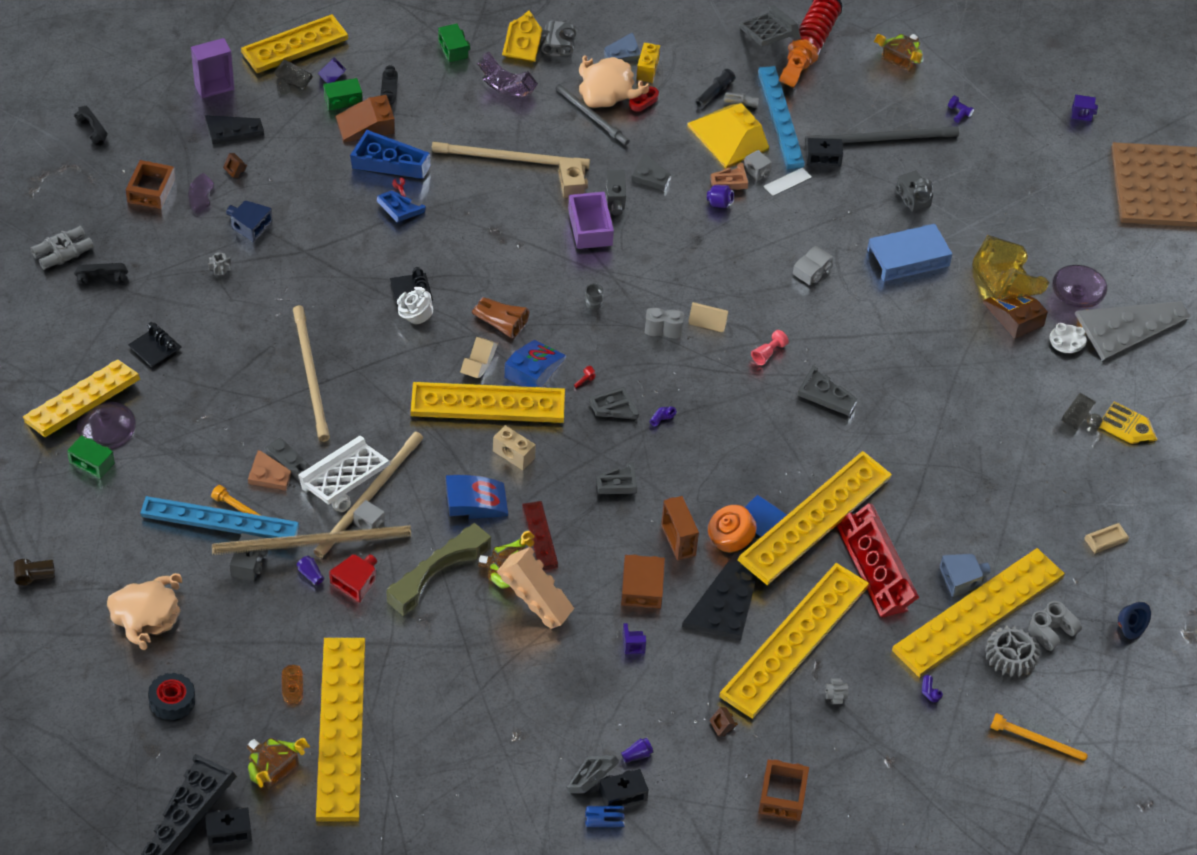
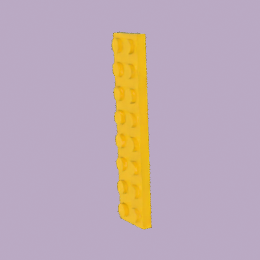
(488, 402)

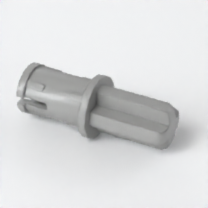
(744, 99)

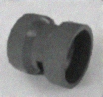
(922, 190)
(593, 296)

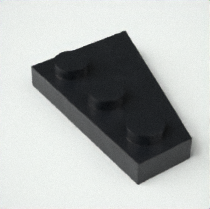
(232, 128)

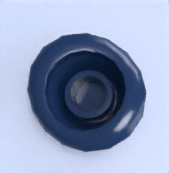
(1134, 619)

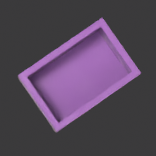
(212, 68)
(590, 220)

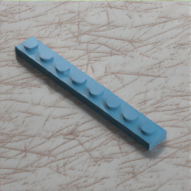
(781, 117)
(217, 518)

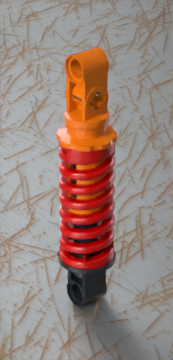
(813, 34)

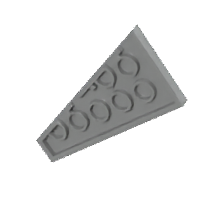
(1123, 327)

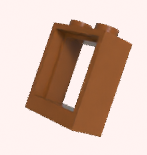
(154, 198)
(679, 528)
(782, 807)

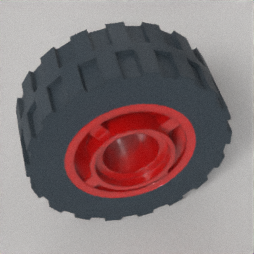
(171, 685)

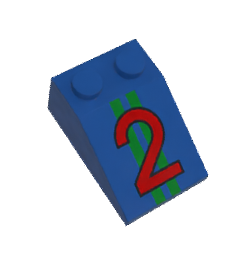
(533, 364)

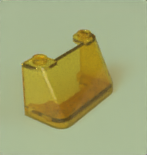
(1001, 270)

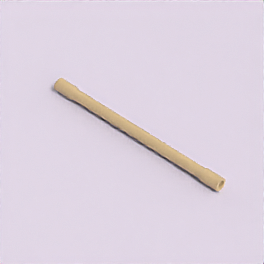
(446, 148)
(321, 425)
(409, 446)

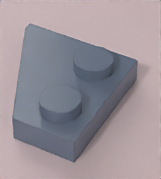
(624, 49)

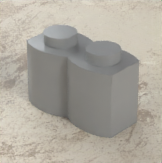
(813, 265)
(664, 322)

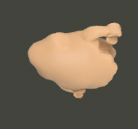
(608, 82)
(145, 608)

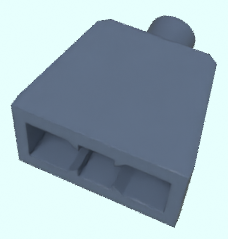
(963, 573)

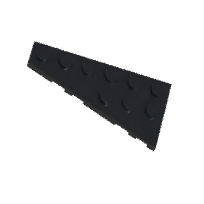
(726, 601)
(189, 804)

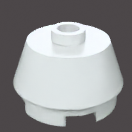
(415, 305)

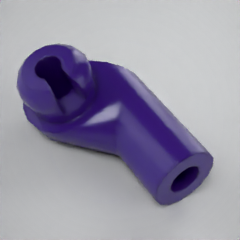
(927, 690)

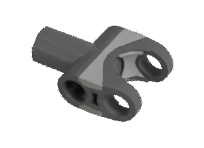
(554, 38)

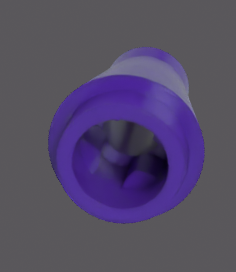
(308, 567)
(639, 750)

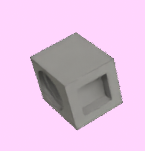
(757, 165)
(369, 516)

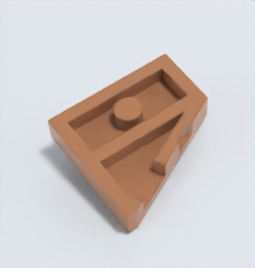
(734, 178)
(268, 473)

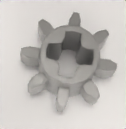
(219, 263)
(836, 691)

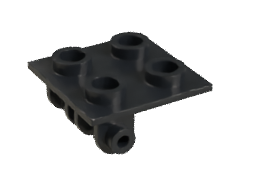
(407, 283)
(154, 345)

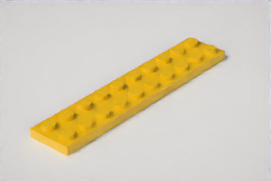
(814, 518)
(977, 612)
(793, 640)
(341, 730)

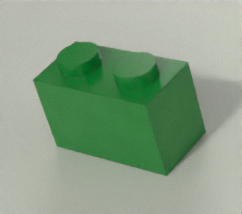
(453, 42)
(342, 94)
(91, 456)

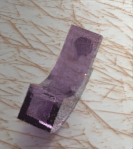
(503, 81)

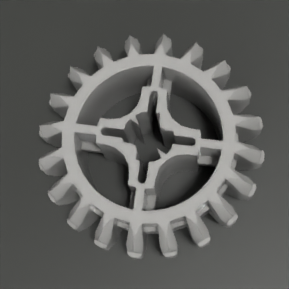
(1016, 646)

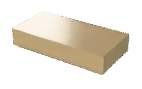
(1106, 538)

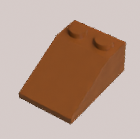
(371, 115)

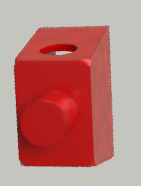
(354, 576)

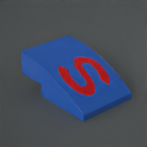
(476, 496)

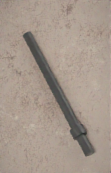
(613, 131)

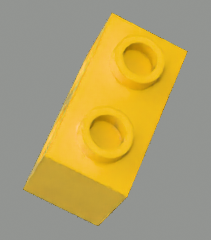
(648, 62)

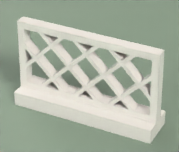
(339, 463)

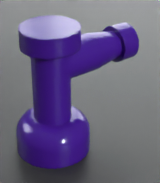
(964, 110)

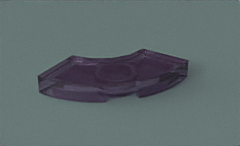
(198, 192)

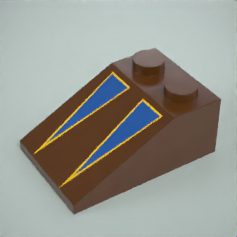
(1018, 315)

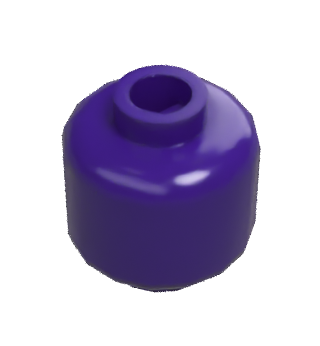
(720, 196)

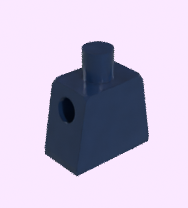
(250, 219)

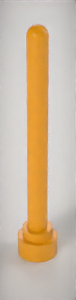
(220, 494)
(1001, 723)

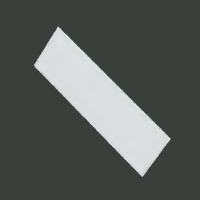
(787, 181)

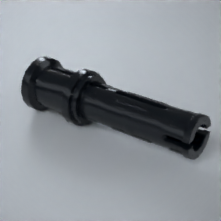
(719, 84)

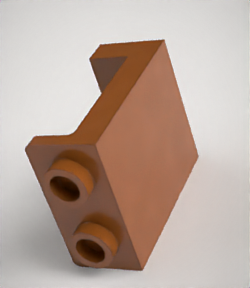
(643, 581)

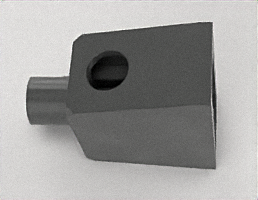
(616, 195)

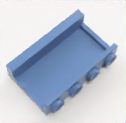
(910, 252)

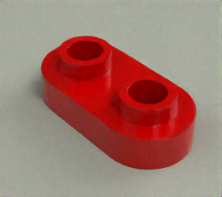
(644, 100)

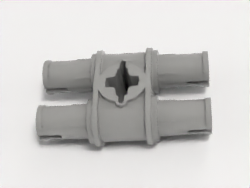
(62, 247)

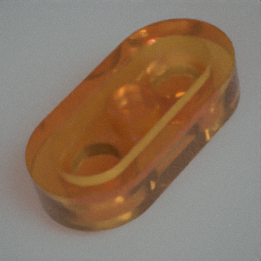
(292, 682)

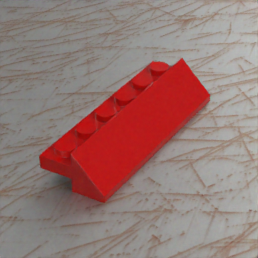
(877, 561)

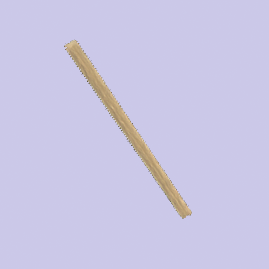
(310, 539)

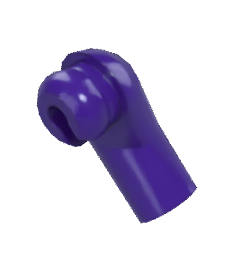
(662, 414)

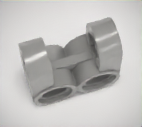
(1053, 617)

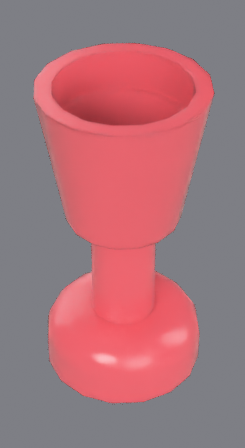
(763, 352)

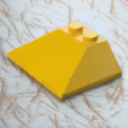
(730, 134)

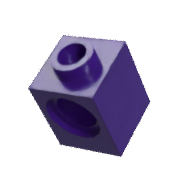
(1084, 108)

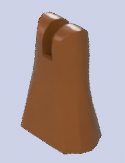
(504, 317)

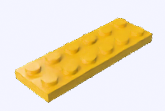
(294, 43)
(81, 398)

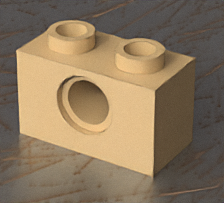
(572, 177)
(514, 447)

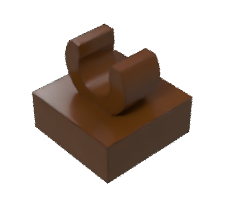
(234, 165)
(723, 721)

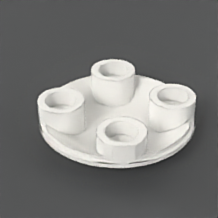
(1068, 338)

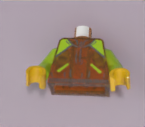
(901, 50)
(500, 554)
(273, 760)

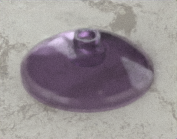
(1079, 286)
(107, 424)

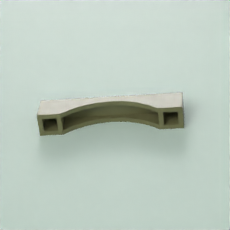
(466, 546)

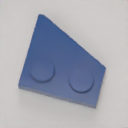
(399, 206)

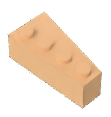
(535, 587)

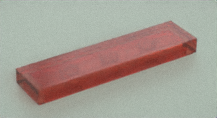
(538, 526)

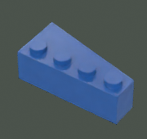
(389, 156)

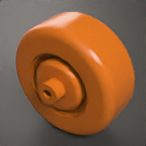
(732, 528)

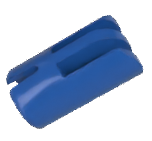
(604, 816)

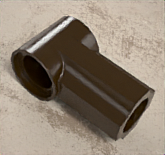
(27, 571)

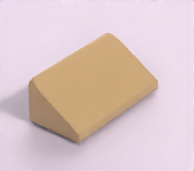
(708, 317)

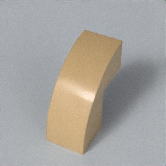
(480, 357)

